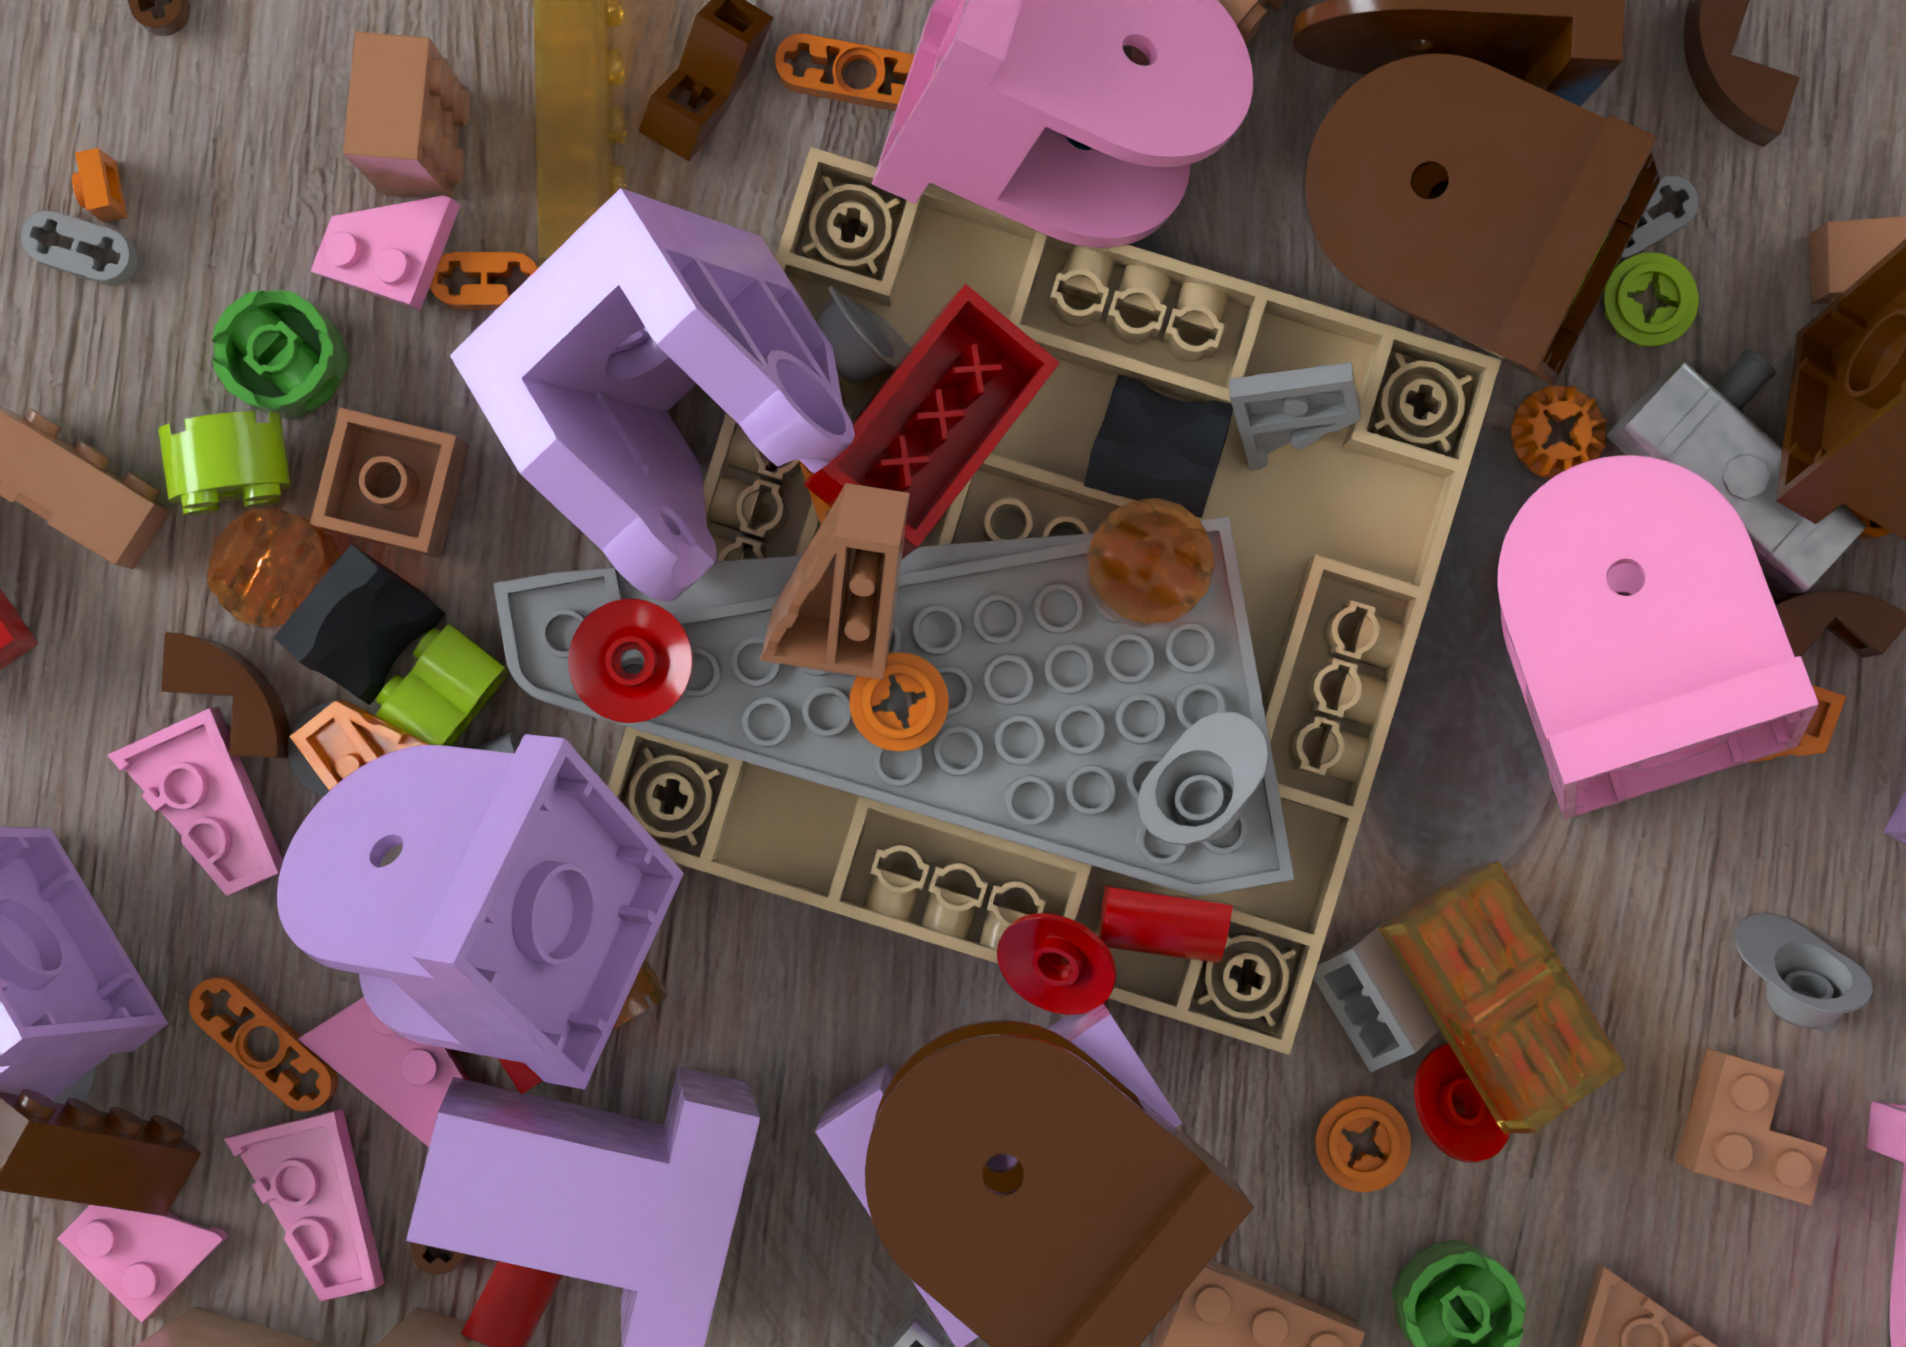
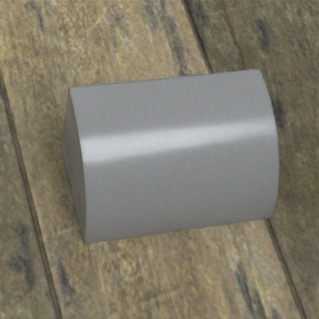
(1374, 1000)

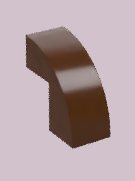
(709, 75)
(1739, 92)
(1854, 617)
(213, 669)

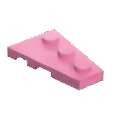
(390, 1070)

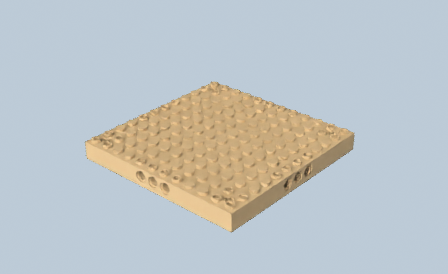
(1325, 538)

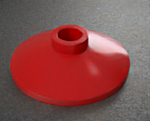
(598, 654)
(1056, 963)
(1454, 1110)

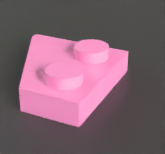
(388, 248)
(139, 1253)

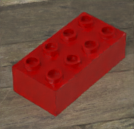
(940, 412)

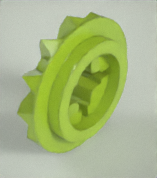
(1671, 283)

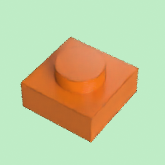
(99, 185)

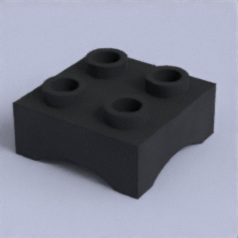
(1158, 446)
(357, 623)

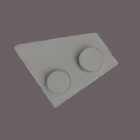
(1293, 408)

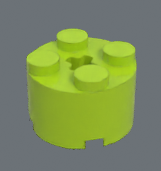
(225, 461)

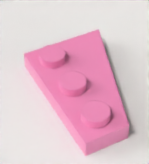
(205, 799)
(317, 1196)

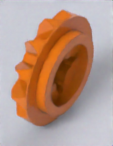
(1531, 430)
(925, 717)
(1389, 1134)

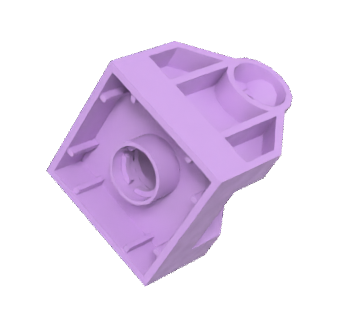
(615, 337)

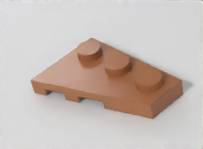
(1627, 1318)

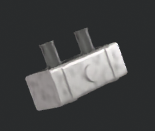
(1707, 433)

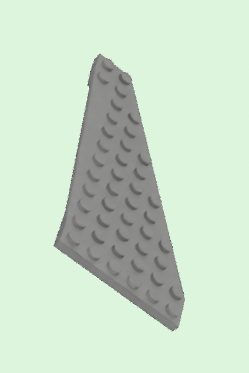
(1045, 690)

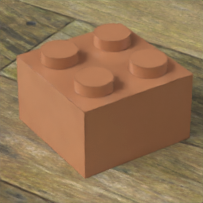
(389, 483)

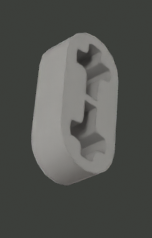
(1655, 230)
(84, 235)

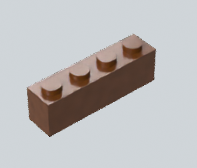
(91, 1154)

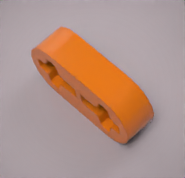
(479, 265)

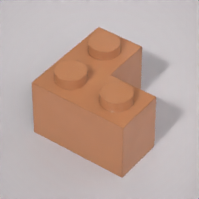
(1732, 1135)

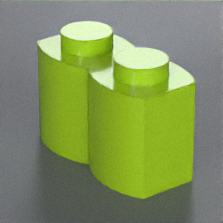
(443, 689)

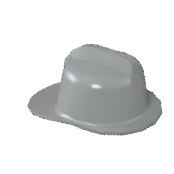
(860, 338)
(1204, 779)
(1801, 973)

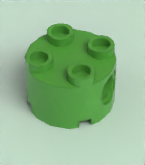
(279, 353)
(1458, 1299)

